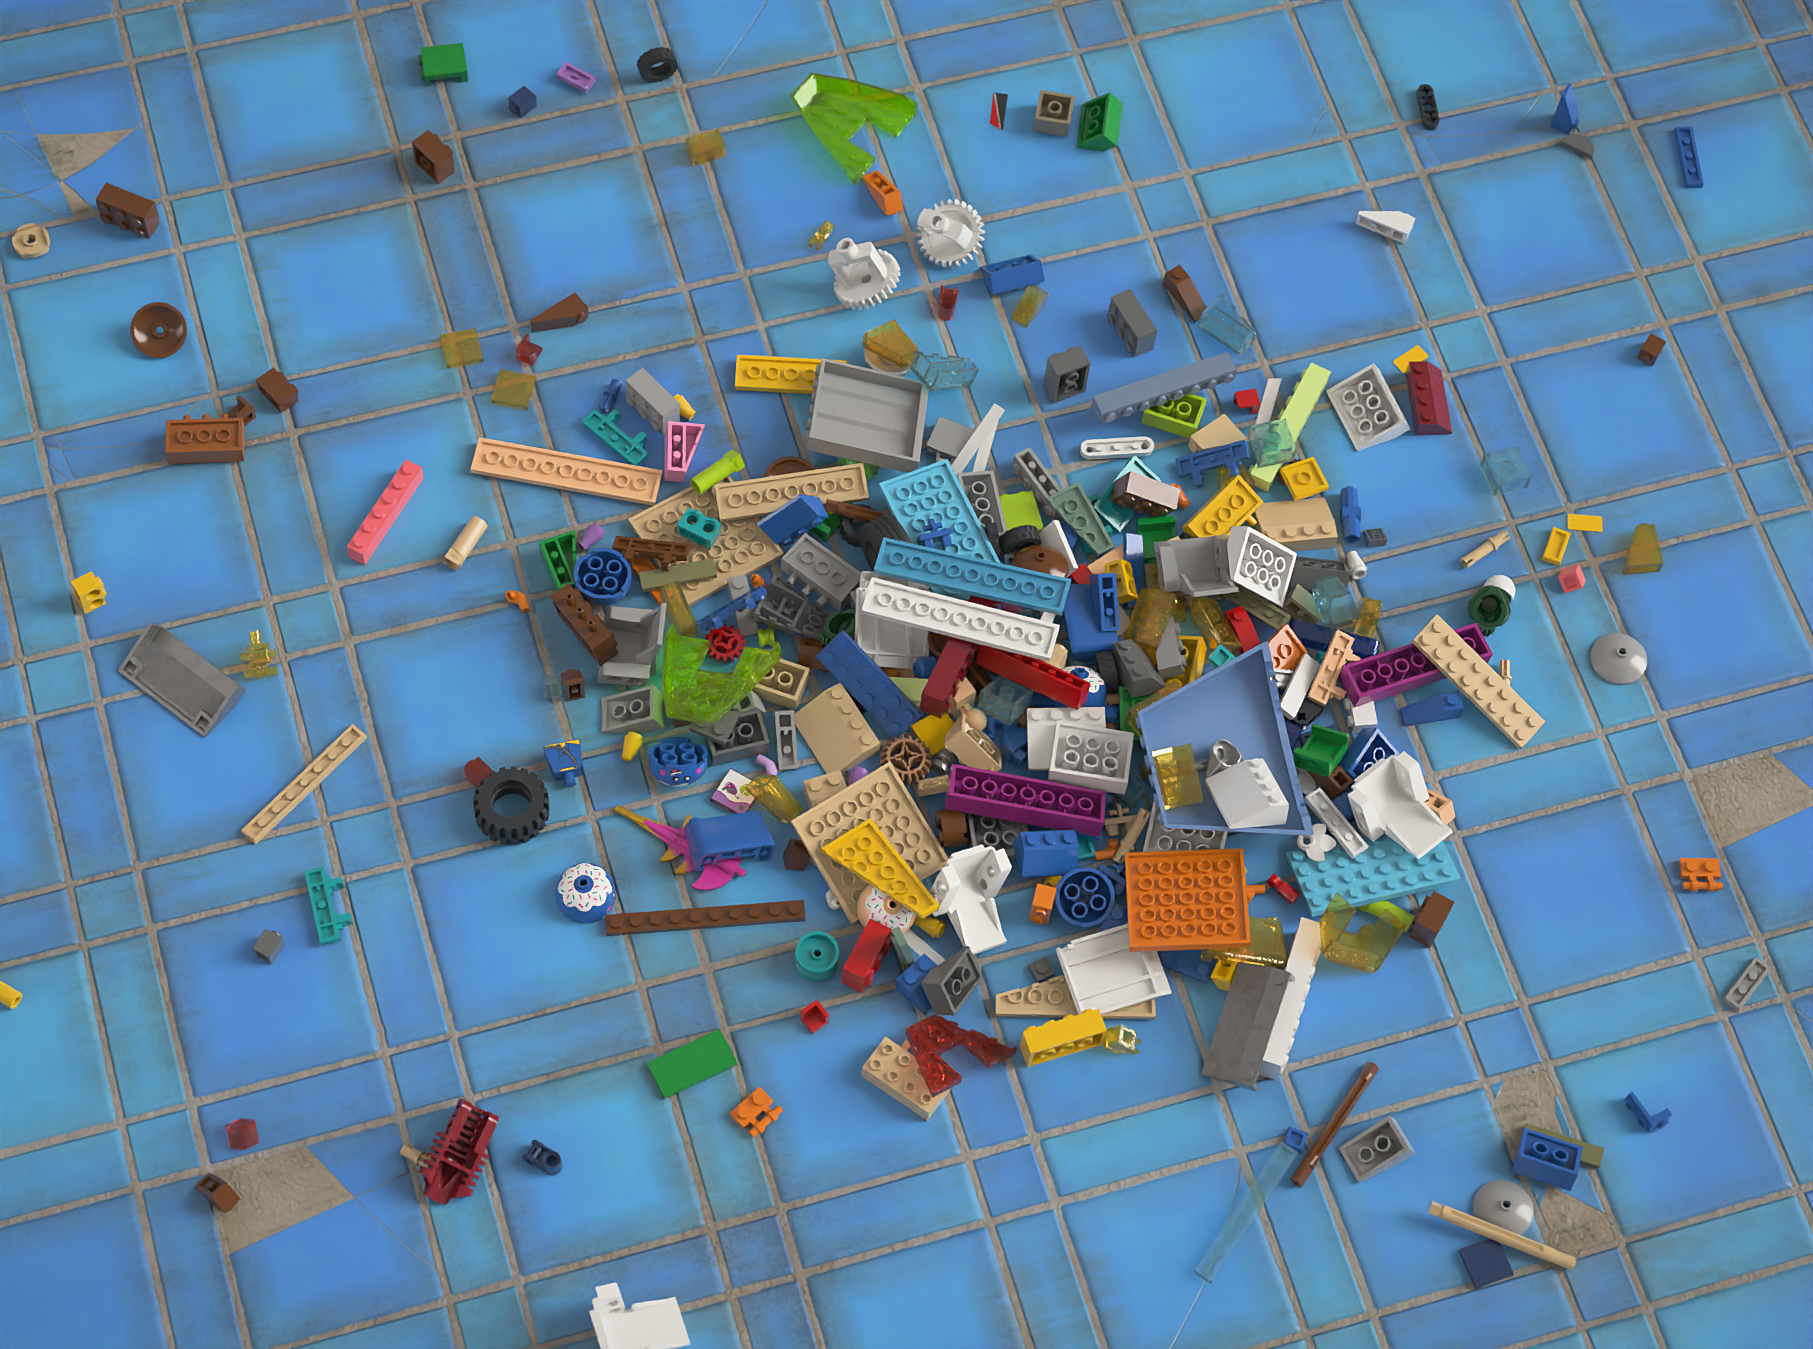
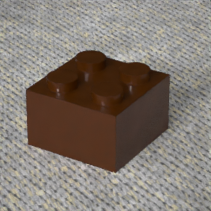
(433, 156)
(1430, 918)

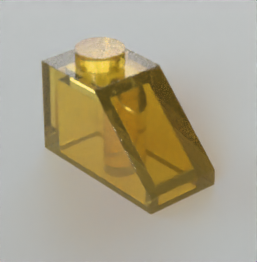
(1030, 305)

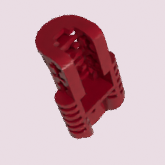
(458, 1153)

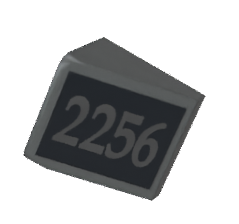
(1375, 537)

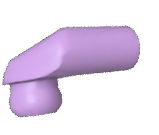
(769, 765)

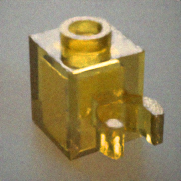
(1121, 1040)

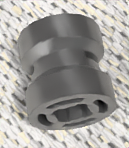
(943, 762)

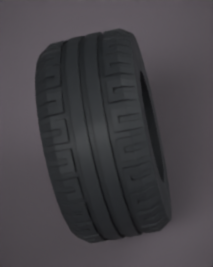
(872, 535)

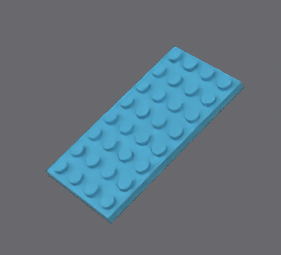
(937, 495)
(1372, 876)

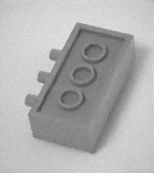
(820, 572)

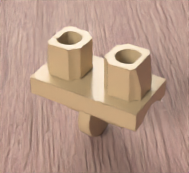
(1111, 825)

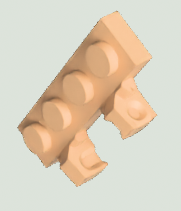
(1325, 682)

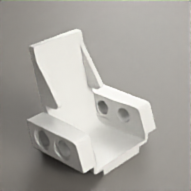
(1392, 802)
(967, 892)
(642, 1327)

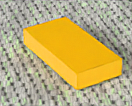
(1556, 546)

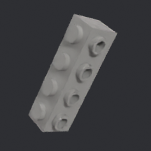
(1036, 479)

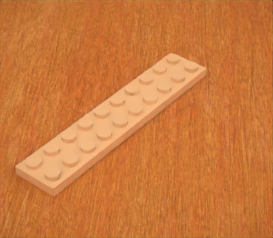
(566, 471)

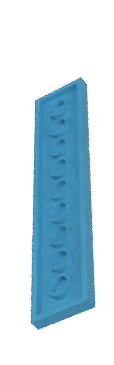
(972, 576)

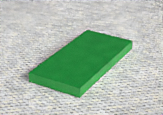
(692, 1064)

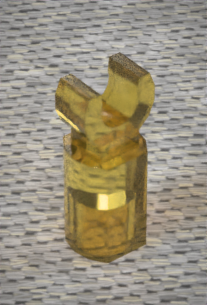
(822, 234)

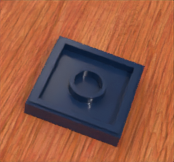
(1486, 1263)

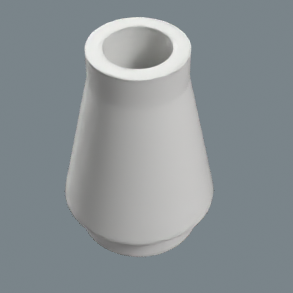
(1356, 565)

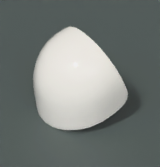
(1504, 583)

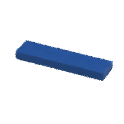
(1688, 157)
(1134, 554)

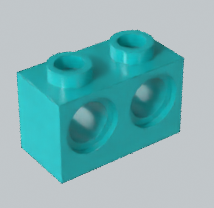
(696, 531)

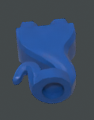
(1012, 740)

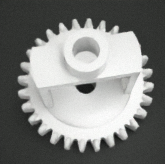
(949, 233)
(866, 277)

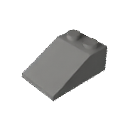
(633, 711)
(1377, 1149)

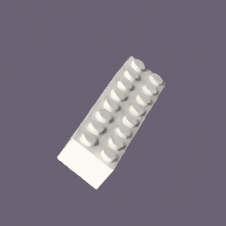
(1301, 963)

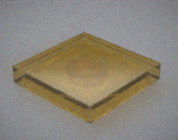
(461, 348)
(513, 389)

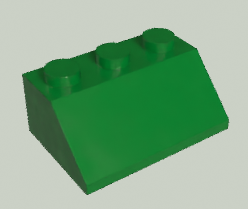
(1100, 123)

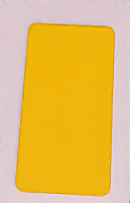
(1413, 354)
(1585, 522)

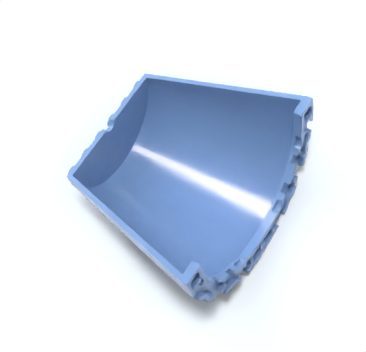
(1234, 705)

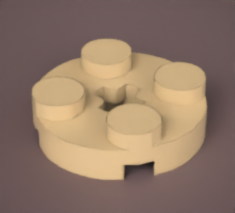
(34, 249)

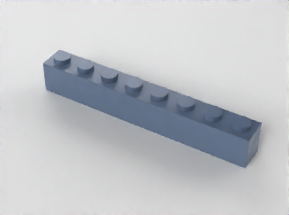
(1164, 387)

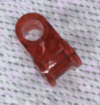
(947, 302)

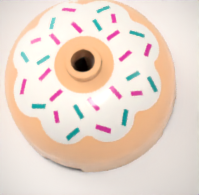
(875, 905)

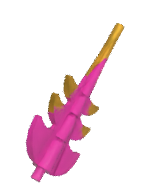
(712, 877)

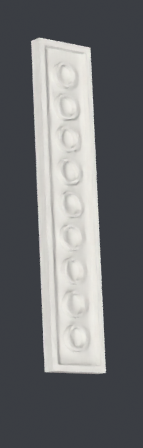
(960, 619)

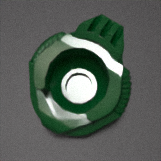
(1489, 609)
(836, 623)

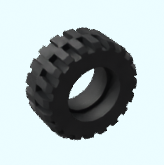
(511, 782)

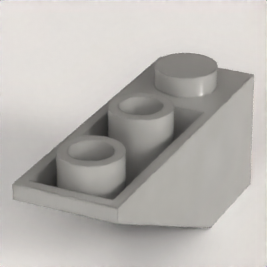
(1168, 654)

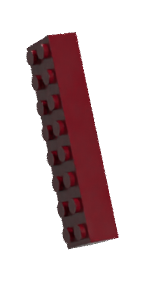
(950, 670)

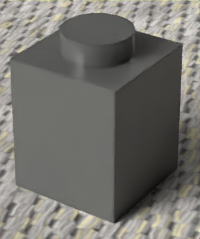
(268, 946)

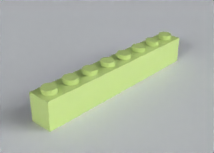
(1296, 414)

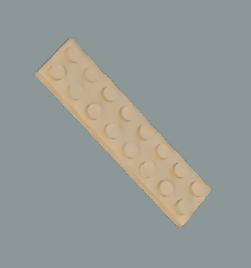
(767, 494)
(1478, 681)

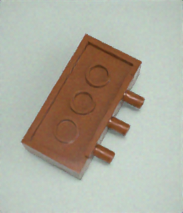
(205, 440)

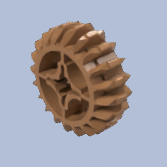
(920, 757)

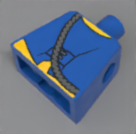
(564, 761)

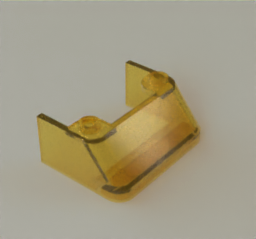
(1360, 951)

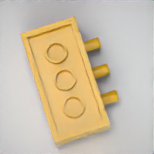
(1225, 509)

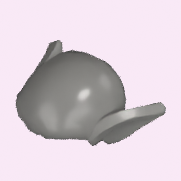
(1222, 756)

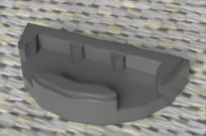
(1579, 144)

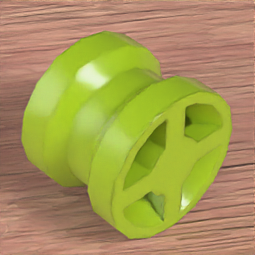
(765, 637)

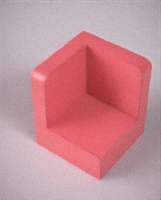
(1571, 578)

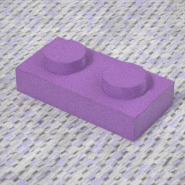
(576, 77)

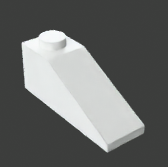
(1387, 223)

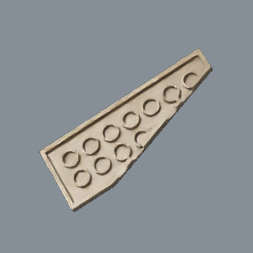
(1054, 1000)

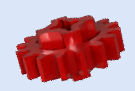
(723, 646)

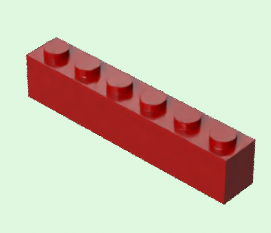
(1035, 675)

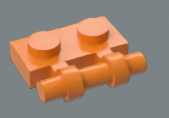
(1700, 869)
(751, 1108)

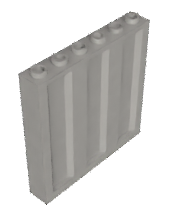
(866, 416)

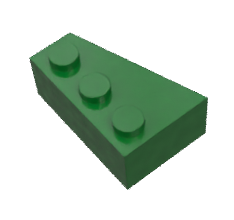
(560, 558)

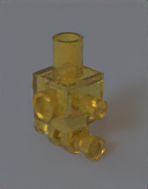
(258, 655)

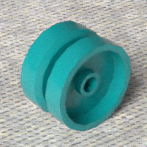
(816, 956)

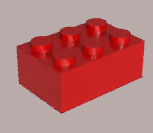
(867, 956)

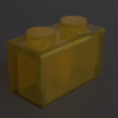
(705, 147)

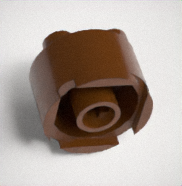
(952, 828)

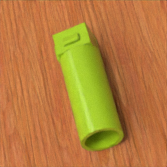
(717, 472)
(1378, 908)

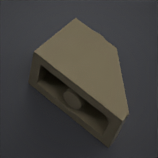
(1301, 605)

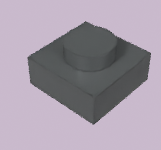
(1041, 970)

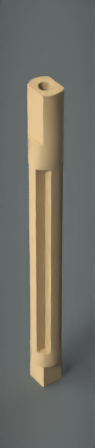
(1501, 1235)

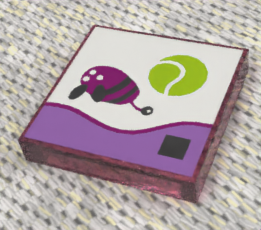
(732, 793)

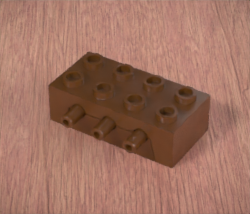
(585, 624)

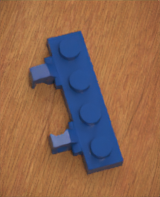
(1226, 455)
(724, 613)

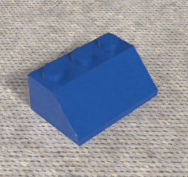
(1013, 274)
(793, 519)
(1365, 751)
(1046, 853)
(1547, 1159)

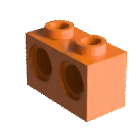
(1042, 904)

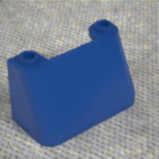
(1083, 625)
(728, 838)

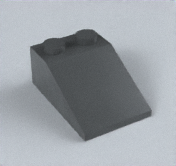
(952, 982)

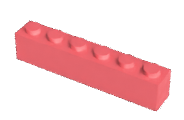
(385, 512)

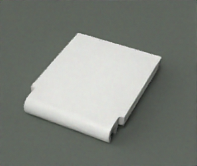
(886, 641)
(1108, 975)

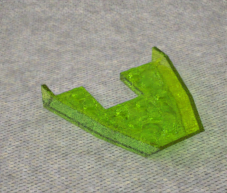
(840, 107)
(704, 694)

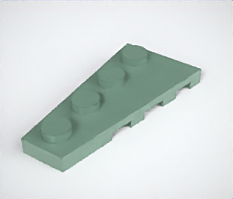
(1081, 516)
(902, 947)

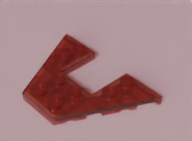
(939, 1035)

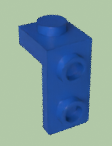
(1644, 1119)

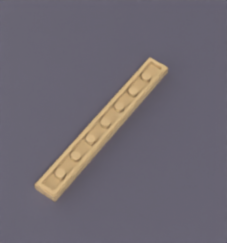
(304, 784)

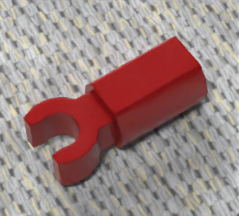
(1283, 889)

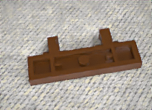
(665, 551)

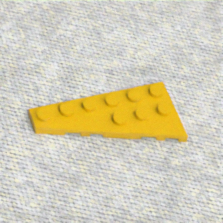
(876, 861)

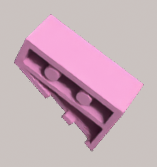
(679, 448)

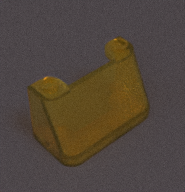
(1266, 945)

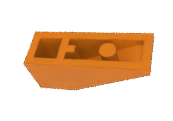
(883, 192)

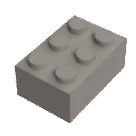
(651, 400)

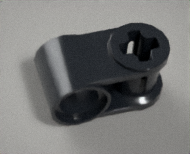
(1307, 713)

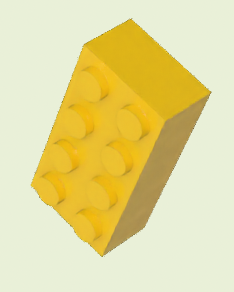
(1062, 1037)

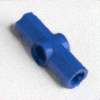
(1350, 514)

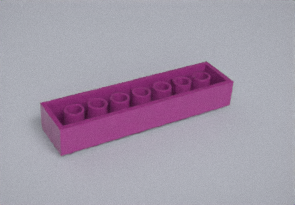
(1400, 669)
(1025, 800)

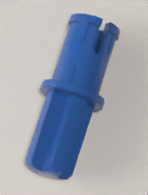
(610, 396)

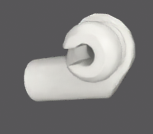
(832, 901)

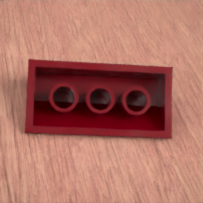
(1427, 399)

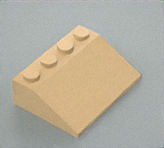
(1297, 524)
(836, 731)

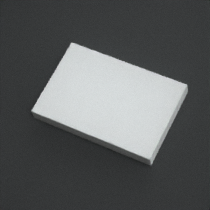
(1054, 537)

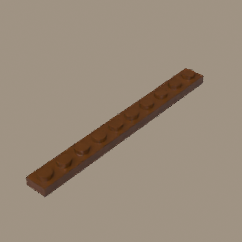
(705, 917)

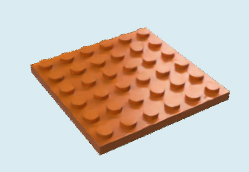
(1187, 900)

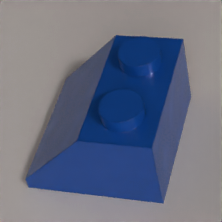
(910, 983)

